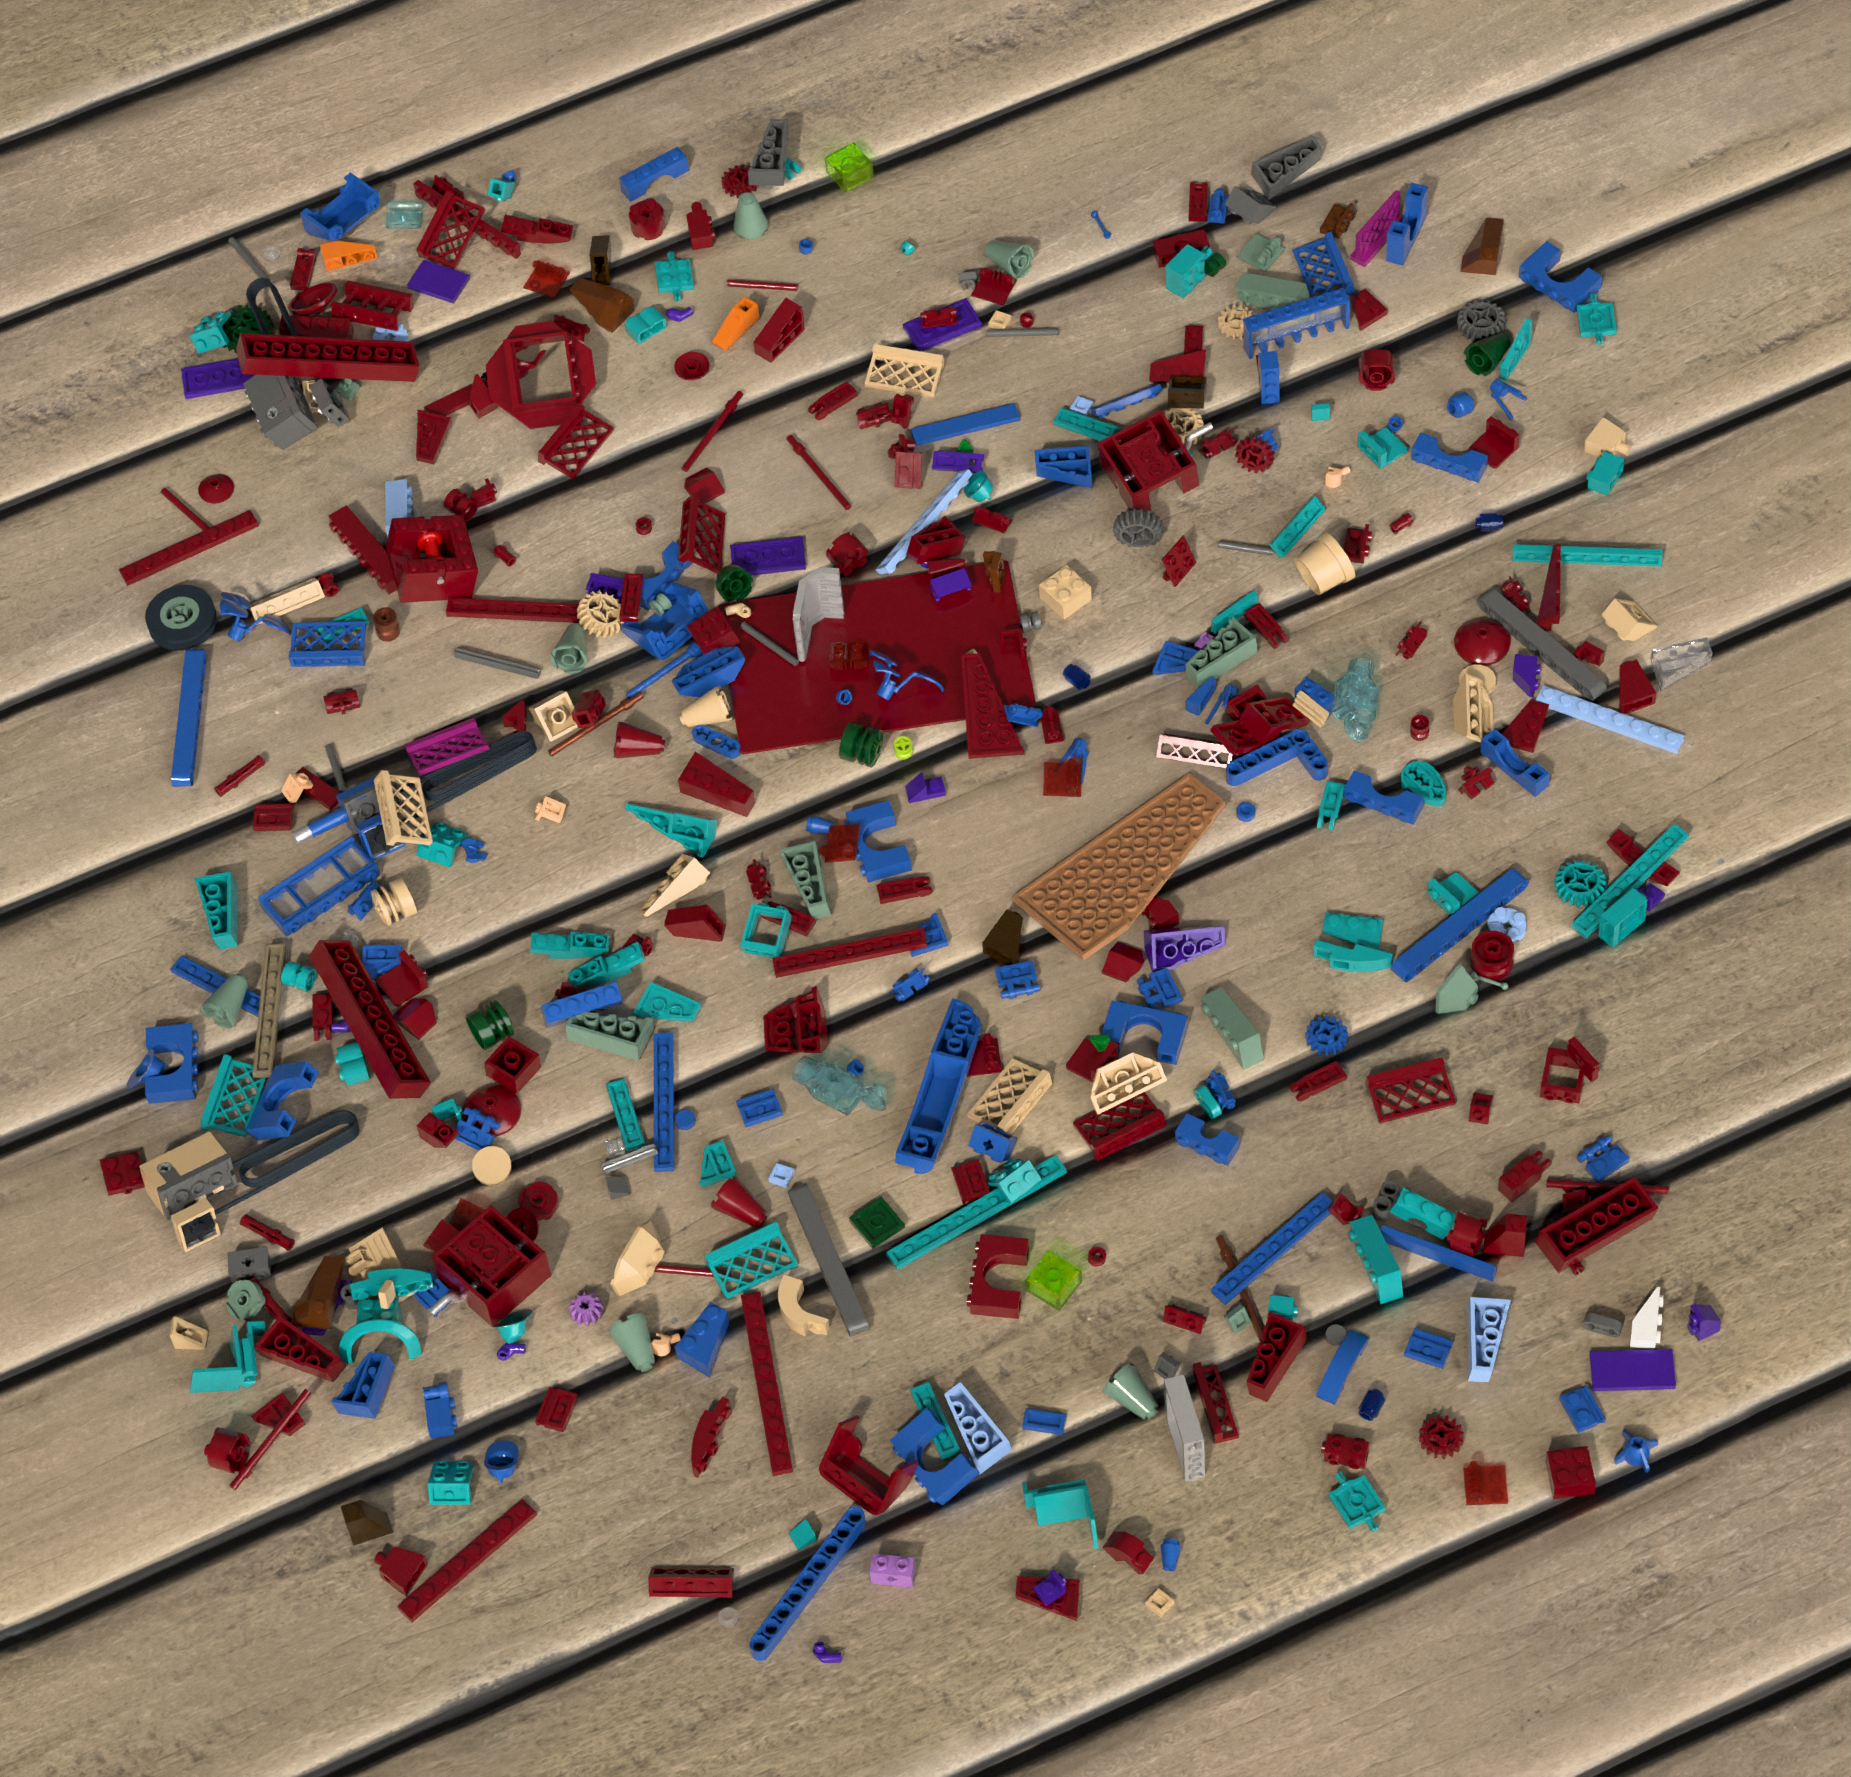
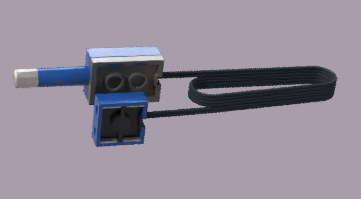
(360, 803)

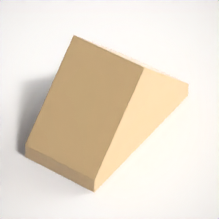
(187, 1335)

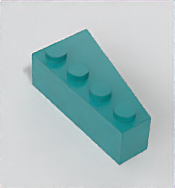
(220, 904)
(1376, 1259)

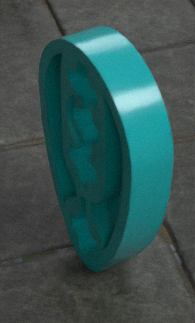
(1429, 776)

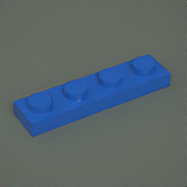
(1119, 403)

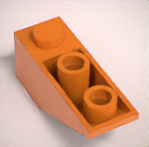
(343, 254)
(738, 321)

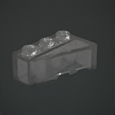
(1679, 661)

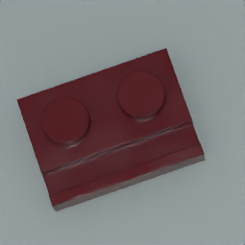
(908, 469)
(273, 817)
(1582, 1059)
(970, 1181)
(556, 1409)

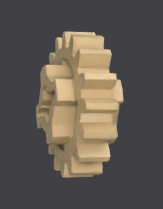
(1234, 323)

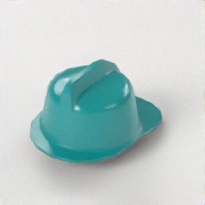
(979, 487)
(513, 1325)

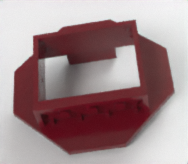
(505, 381)

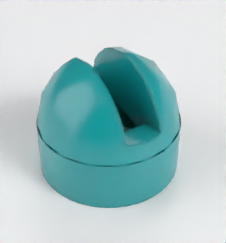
(907, 248)

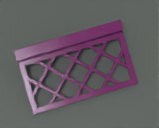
(1374, 233)
(446, 739)

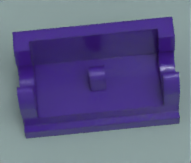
(605, 583)
(950, 583)

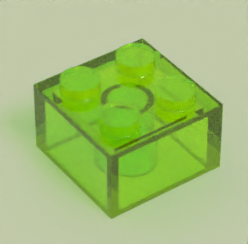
(849, 167)
(1053, 1280)

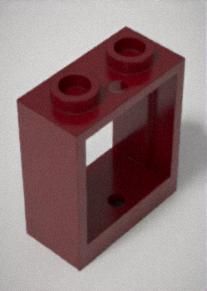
(1553, 1092)

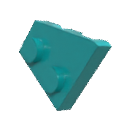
(716, 1165)

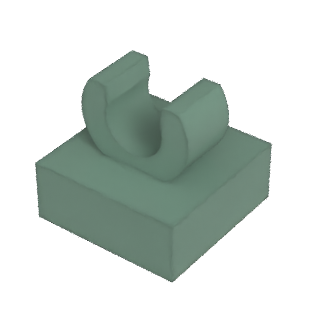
(347, 389)
(1237, 1319)

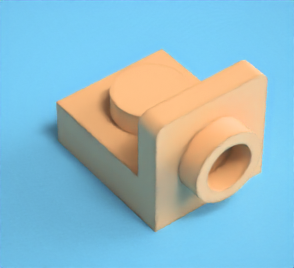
(294, 786)
(549, 809)

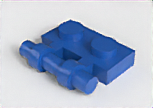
(1017, 974)
(1164, 986)
(473, 1135)
(1605, 1164)

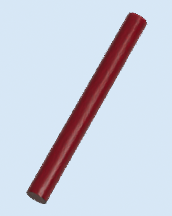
(762, 285)
(183, 508)
(688, 1271)

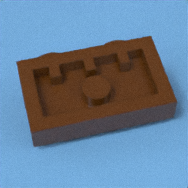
(1338, 220)
(995, 569)

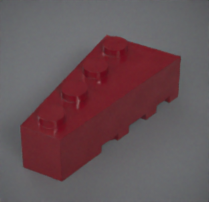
(319, 327)
(715, 786)
(298, 1350)
(1275, 1353)

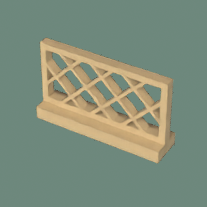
(894, 355)
(389, 809)
(1022, 1103)

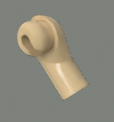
(739, 609)

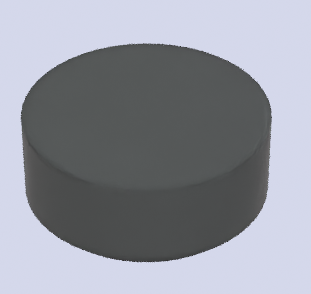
(1335, 1334)

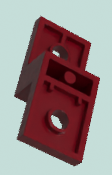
(1259, 725)

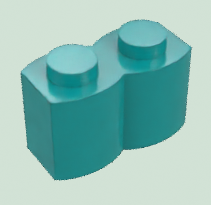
(645, 324)
(352, 1064)

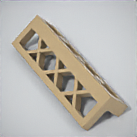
(287, 599)

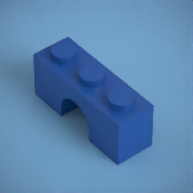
(1268, 377)
(1220, 1148)

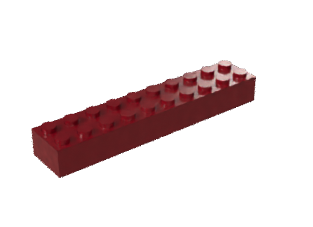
(327, 357)
(369, 1019)

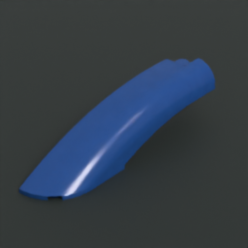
(940, 1088)

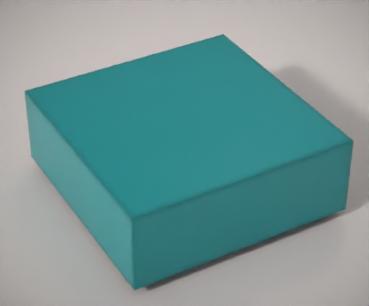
(1320, 412)

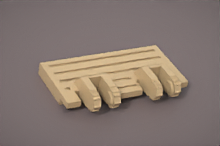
(376, 1254)

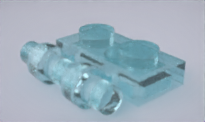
(404, 219)

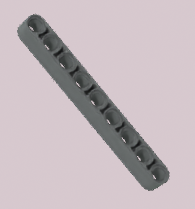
(1542, 645)
(828, 1260)

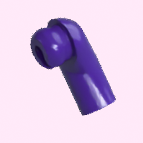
(340, 1027)
(824, 1655)

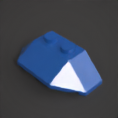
(708, 671)

